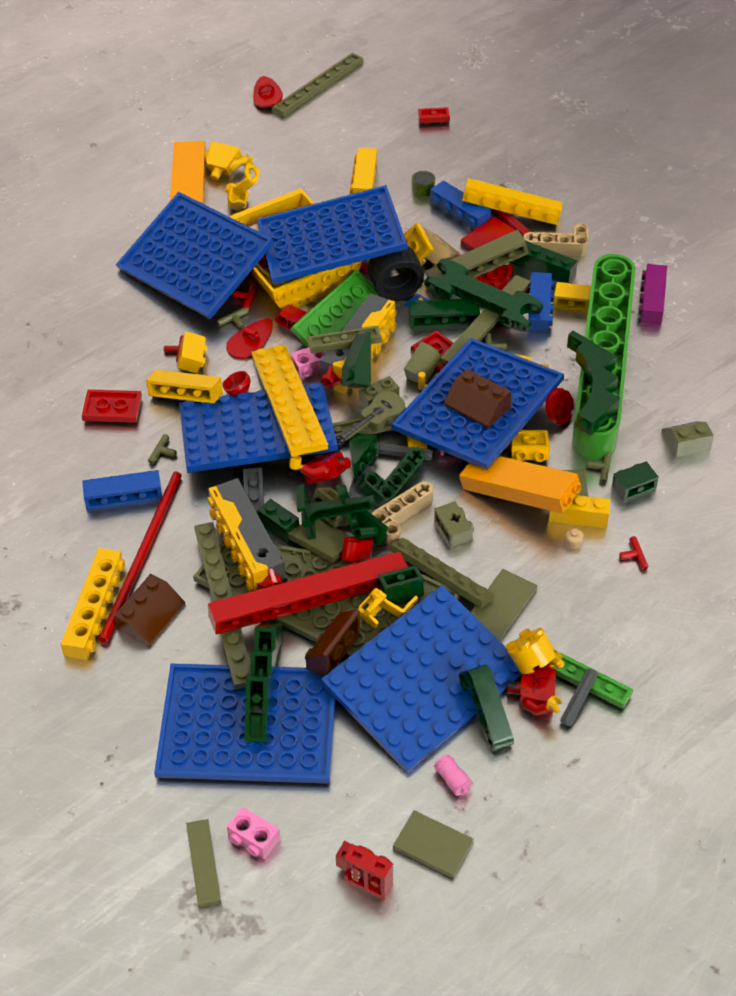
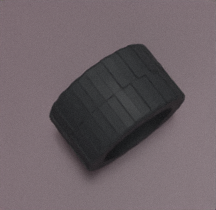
(401, 285)

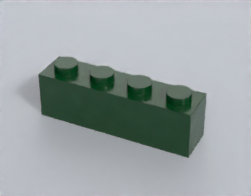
(548, 261)
(442, 313)

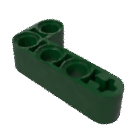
(398, 476)
(488, 706)

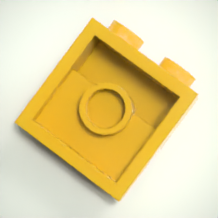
(418, 242)
(531, 445)

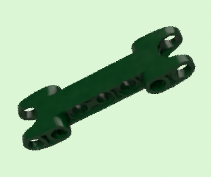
(507, 306)

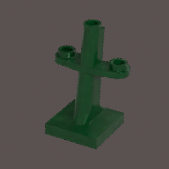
(319, 510)

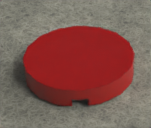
(559, 406)

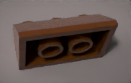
(478, 398)
(149, 610)
(334, 643)

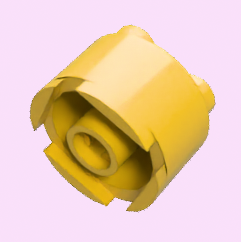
(531, 650)

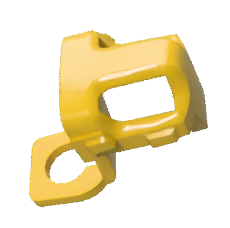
(240, 190)
(378, 601)

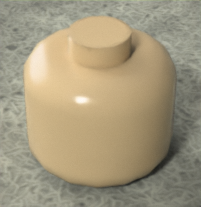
(573, 538)

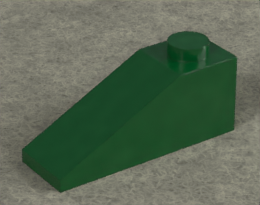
(357, 366)

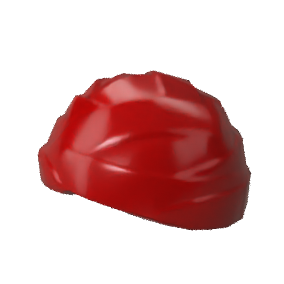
(237, 383)

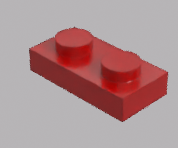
(429, 115)

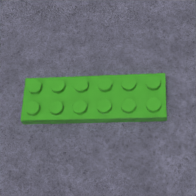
(335, 309)

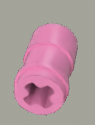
(454, 776)

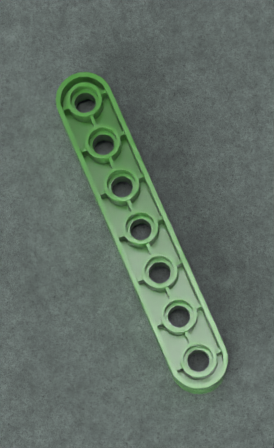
(608, 327)

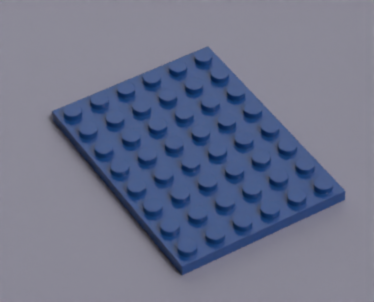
(332, 234)
(195, 254)
(243, 430)
(457, 435)
(408, 680)
(206, 728)

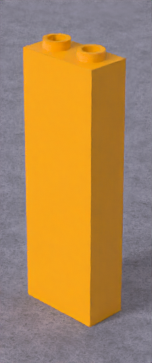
(189, 169)
(523, 483)

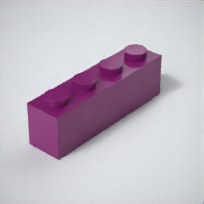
(653, 294)

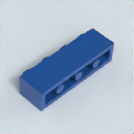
(450, 200)
(541, 289)
(122, 489)

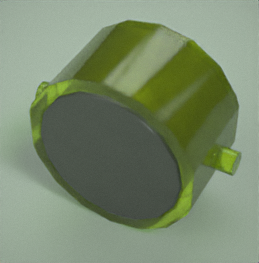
(422, 183)

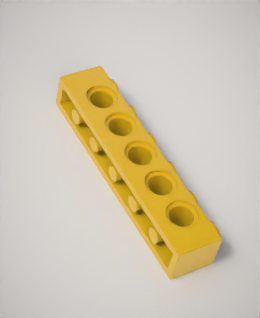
(92, 604)

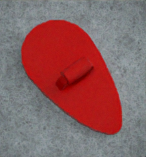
(266, 92)
(250, 339)

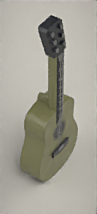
(380, 413)

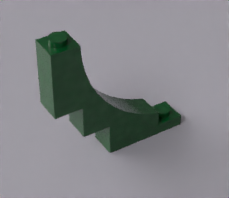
(597, 365)
(260, 679)

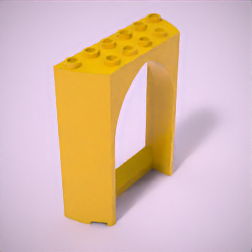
(303, 289)

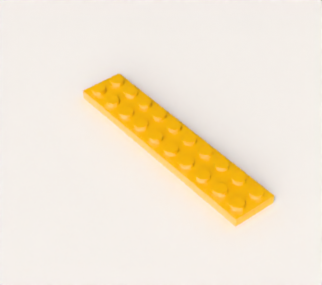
(289, 401)

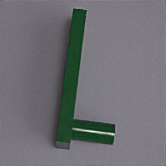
(369, 527)

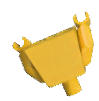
(224, 159)

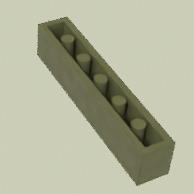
(489, 255)

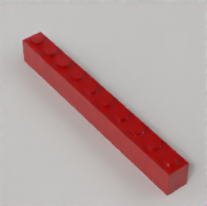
(301, 593)

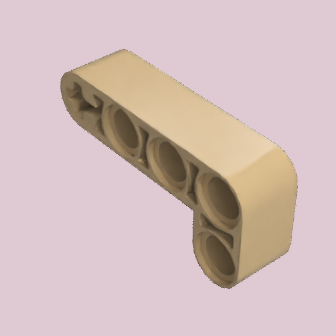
(565, 244)
(403, 508)

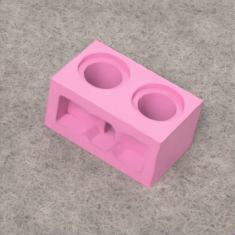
(306, 362)
(257, 829)

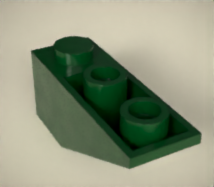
(362, 451)

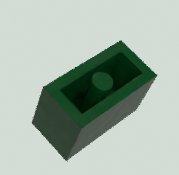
(635, 481)
(277, 519)
(402, 584)

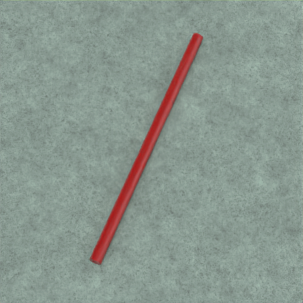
(140, 556)

